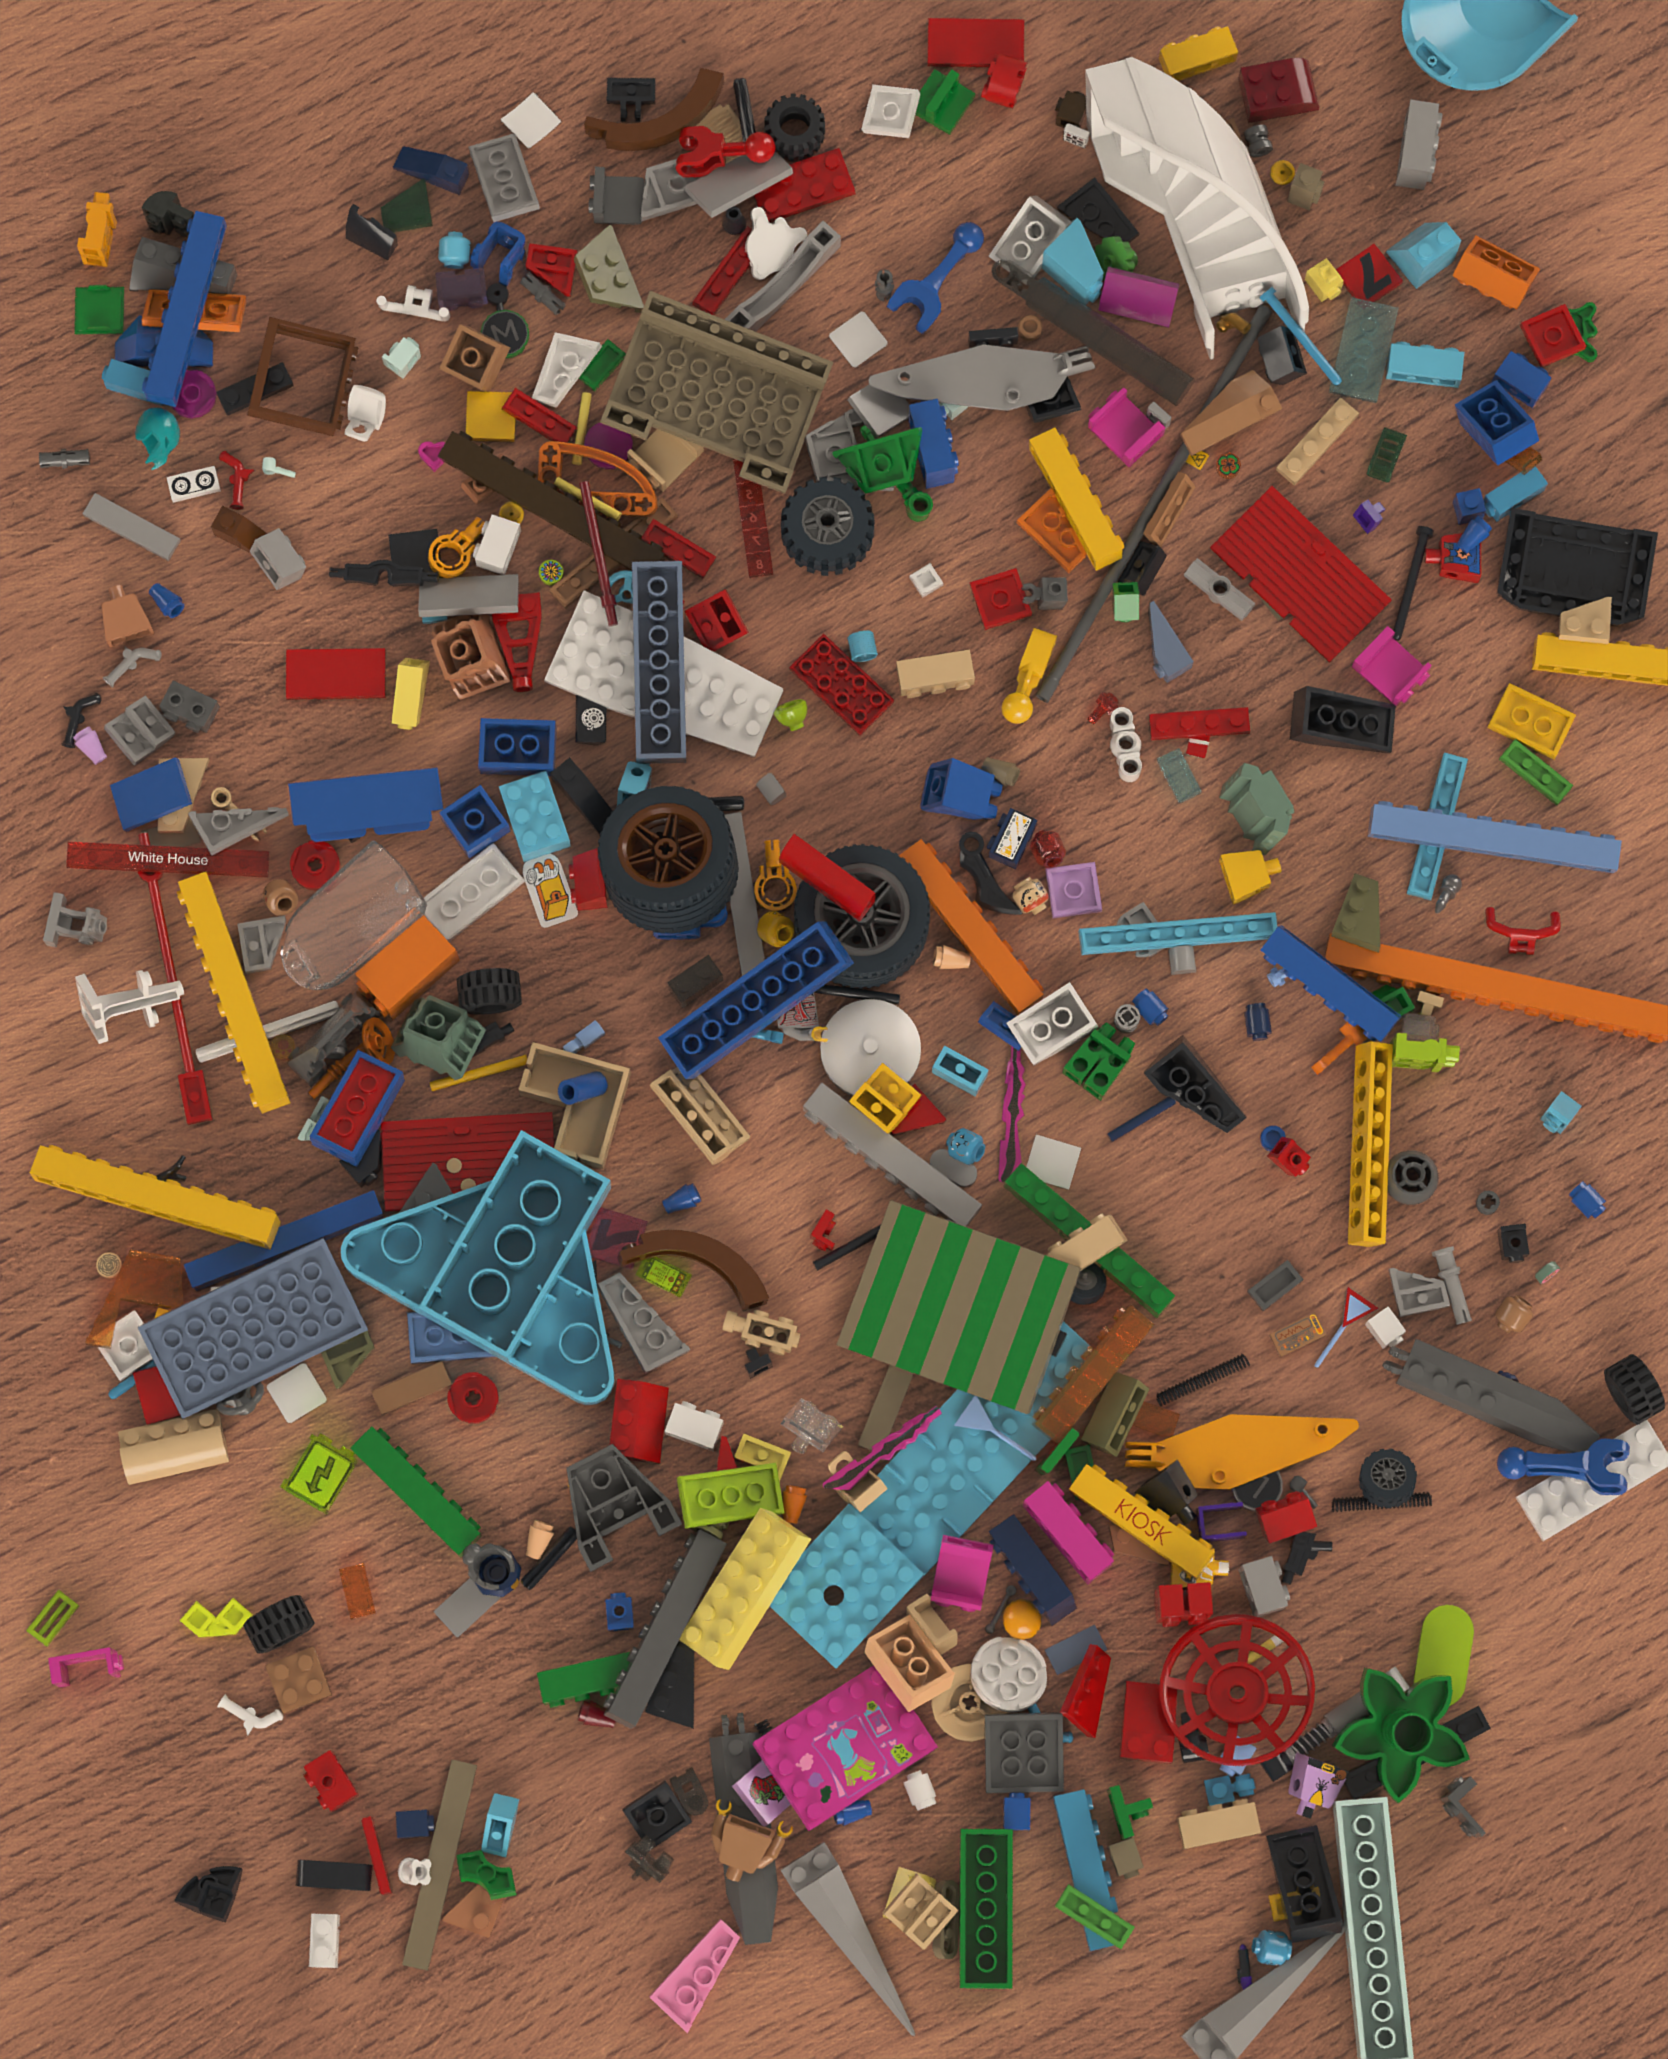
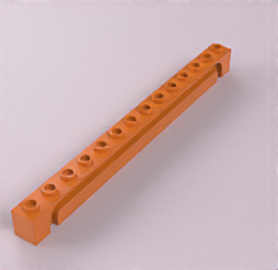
(1502, 988)

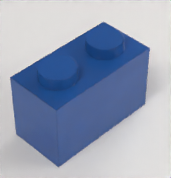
(1522, 378)

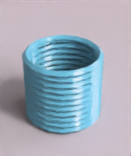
(862, 646)

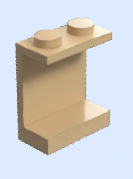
(664, 458)

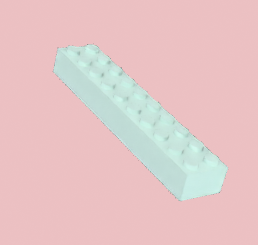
(1372, 1929)

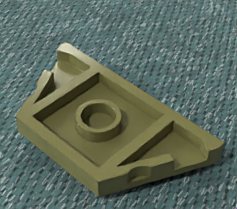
(607, 273)
(347, 1357)

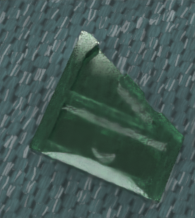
(408, 210)

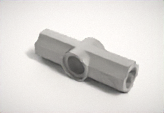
(1207, 579)

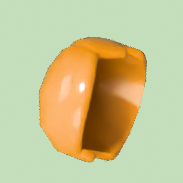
(1021, 1619)

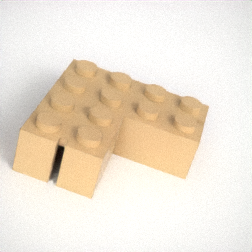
(586, 1125)

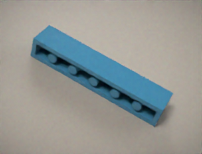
(1085, 1855)

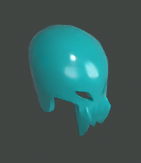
(159, 434)

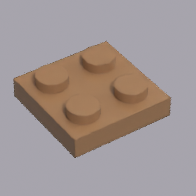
(298, 1680)

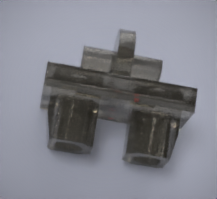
(645, 1864)

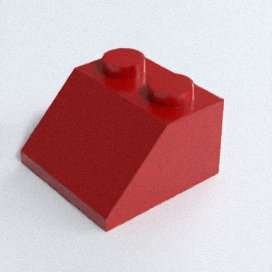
(589, 882)

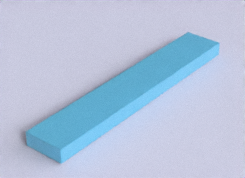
(1445, 799)

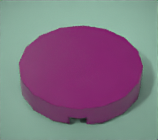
(196, 395)
(608, 440)

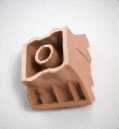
(469, 654)

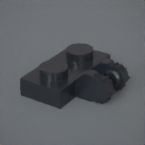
(631, 91)

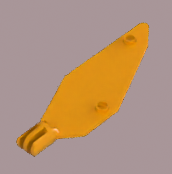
(1241, 1447)

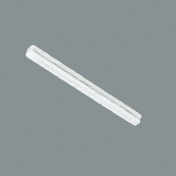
(272, 1030)

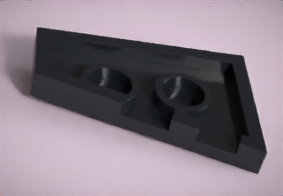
(675, 1689)

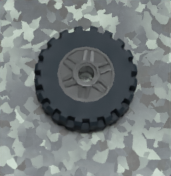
(824, 505)

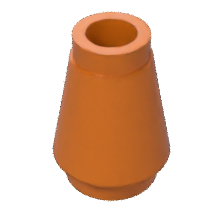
(793, 1502)

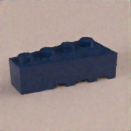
(1033, 1570)

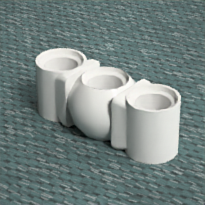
(1125, 756)

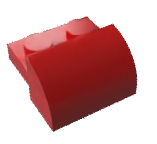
(716, 621)

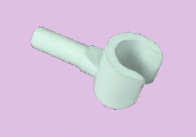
(269, 468)

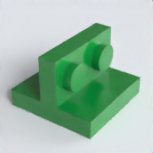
(943, 100)
(1122, 1812)

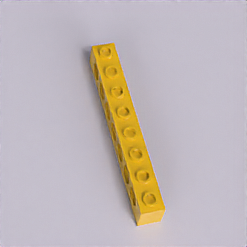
(1370, 1144)

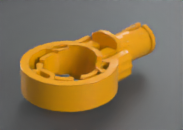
(466, 538)
(772, 862)

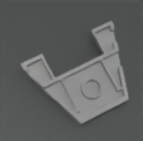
(829, 438)

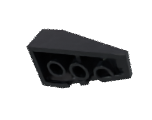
(1189, 1080)

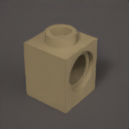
(1125, 1858)

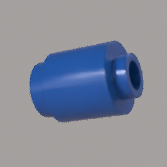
(1151, 1007)
(1587, 1200)

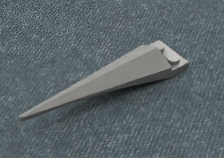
(825, 1893)
(1235, 2023)

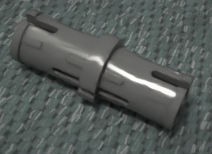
(884, 285)
(543, 293)
(64, 458)

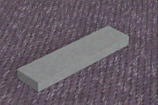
(131, 527)

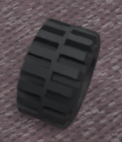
(799, 109)
(489, 991)
(1634, 1389)
(278, 1624)

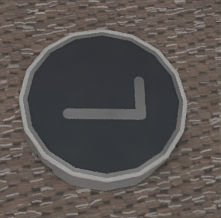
(1259, 1491)

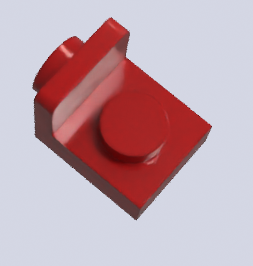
(823, 1227)

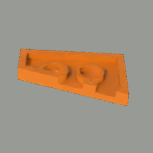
(1052, 531)

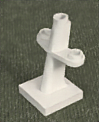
(99, 1009)

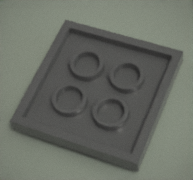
(1024, 1752)

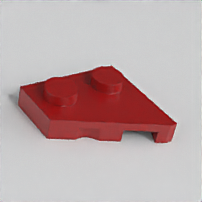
(920, 1115)

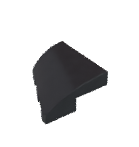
(370, 234)

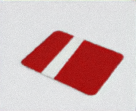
(1198, 746)

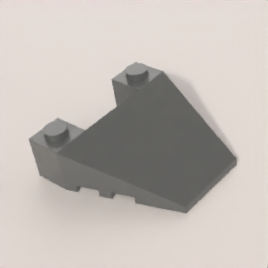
(309, 1060)
(609, 1495)

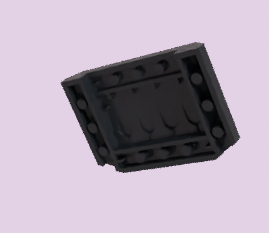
(1569, 563)

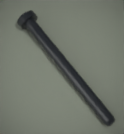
(1424, 533)

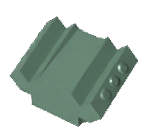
(1258, 806)
(438, 1036)

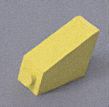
(409, 692)

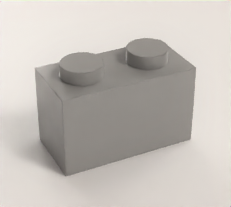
(278, 559)

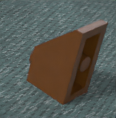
(236, 529)

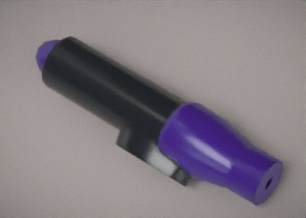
(1243, 1973)

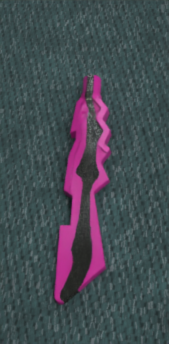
(1012, 1112)
(884, 1449)

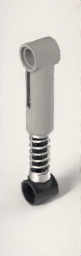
(1331, 1726)

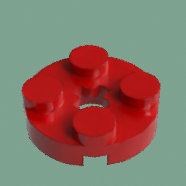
(309, 853)
(461, 1389)

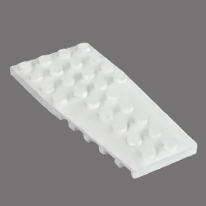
(721, 698)

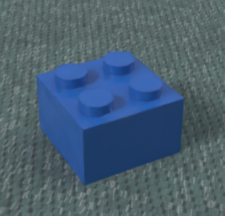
(474, 821)

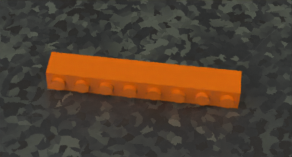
(973, 931)

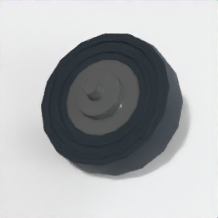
(1089, 1285)

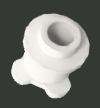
(414, 1871)

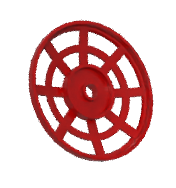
(1237, 1675)

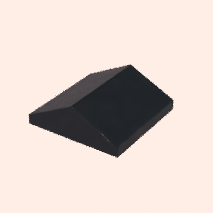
(1063, 403)
(657, 1814)

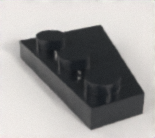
(1098, 212)

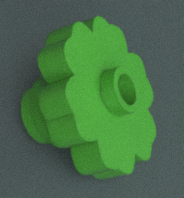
(1116, 255)

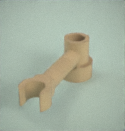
(227, 805)

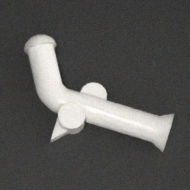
(248, 1715)

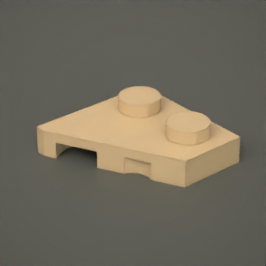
(1587, 622)

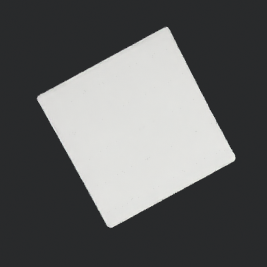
(531, 120)

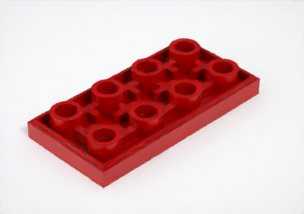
(841, 684)

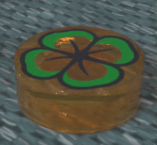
(1228, 466)

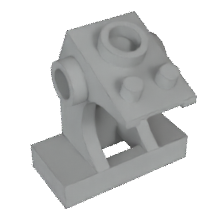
(61, 920)

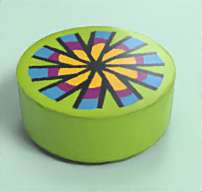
(551, 572)

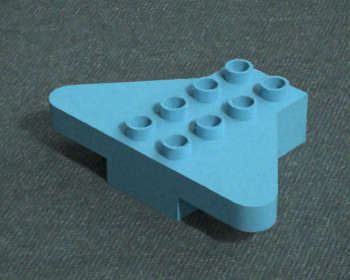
(504, 1267)

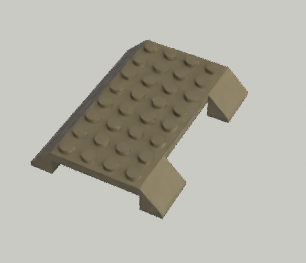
(718, 389)

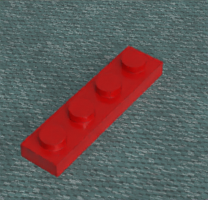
(1199, 723)

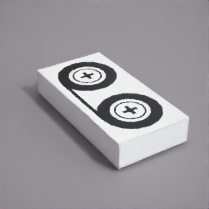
(193, 484)

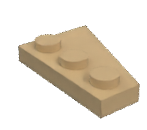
(193, 772)

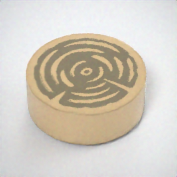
(108, 1265)

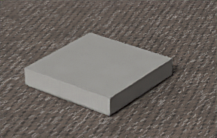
(879, 409)

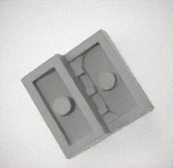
(139, 730)

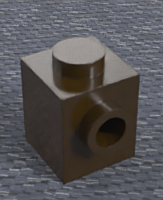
(1071, 109)

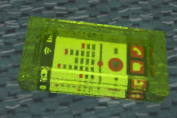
(664, 1275)

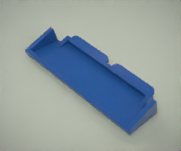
(378, 801)

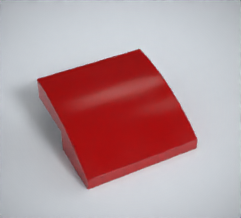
(154, 1396)

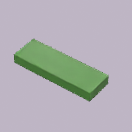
(1536, 772)
(1094, 1916)

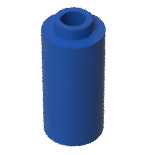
(582, 1087)

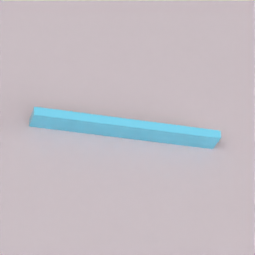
(1177, 933)

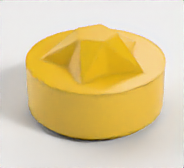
(1282, 172)
(512, 512)

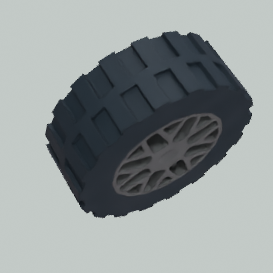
(1387, 1478)

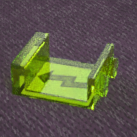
(320, 1473)

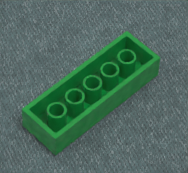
(986, 1909)

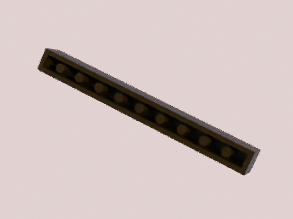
(544, 500)

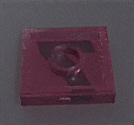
(611, 1233)

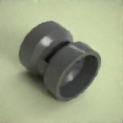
(1258, 141)

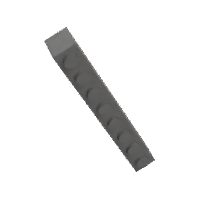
(664, 1629)

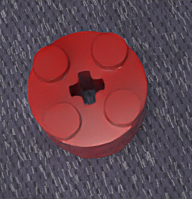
(1005, 80)

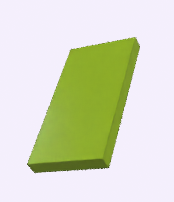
(729, 1495)

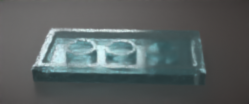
(1364, 349)

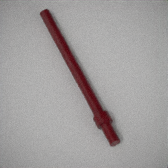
(608, 599)

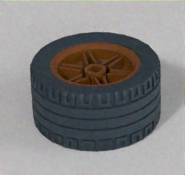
(659, 835)

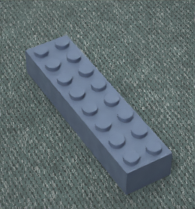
(659, 662)

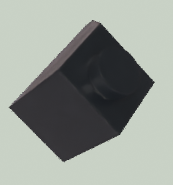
(369, 1165)

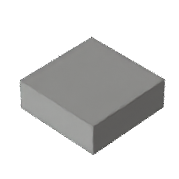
(1156, 413)

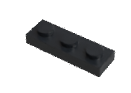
(239, 394)

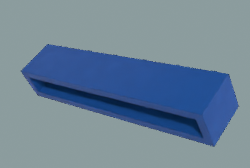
(1330, 983)

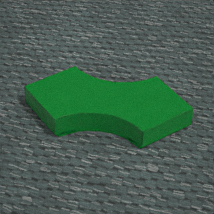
(477, 1869)

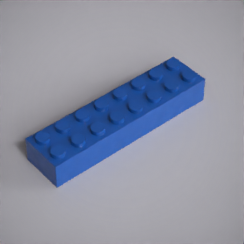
(756, 1000)

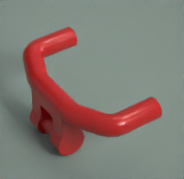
(1520, 934)

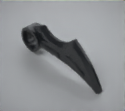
(988, 893)

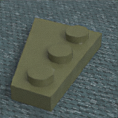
(1359, 914)

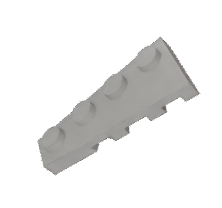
(642, 1327)

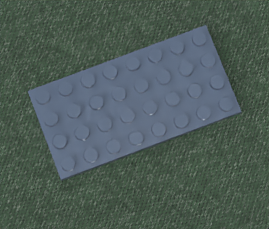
(252, 1328)

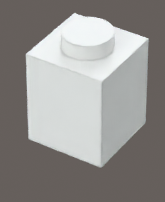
(1386, 1328)

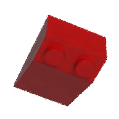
(1144, 1726)

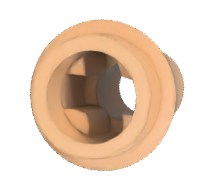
(950, 958)
(538, 1539)

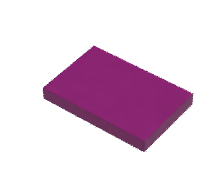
(1138, 297)

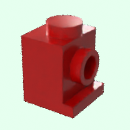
(1283, 1154)

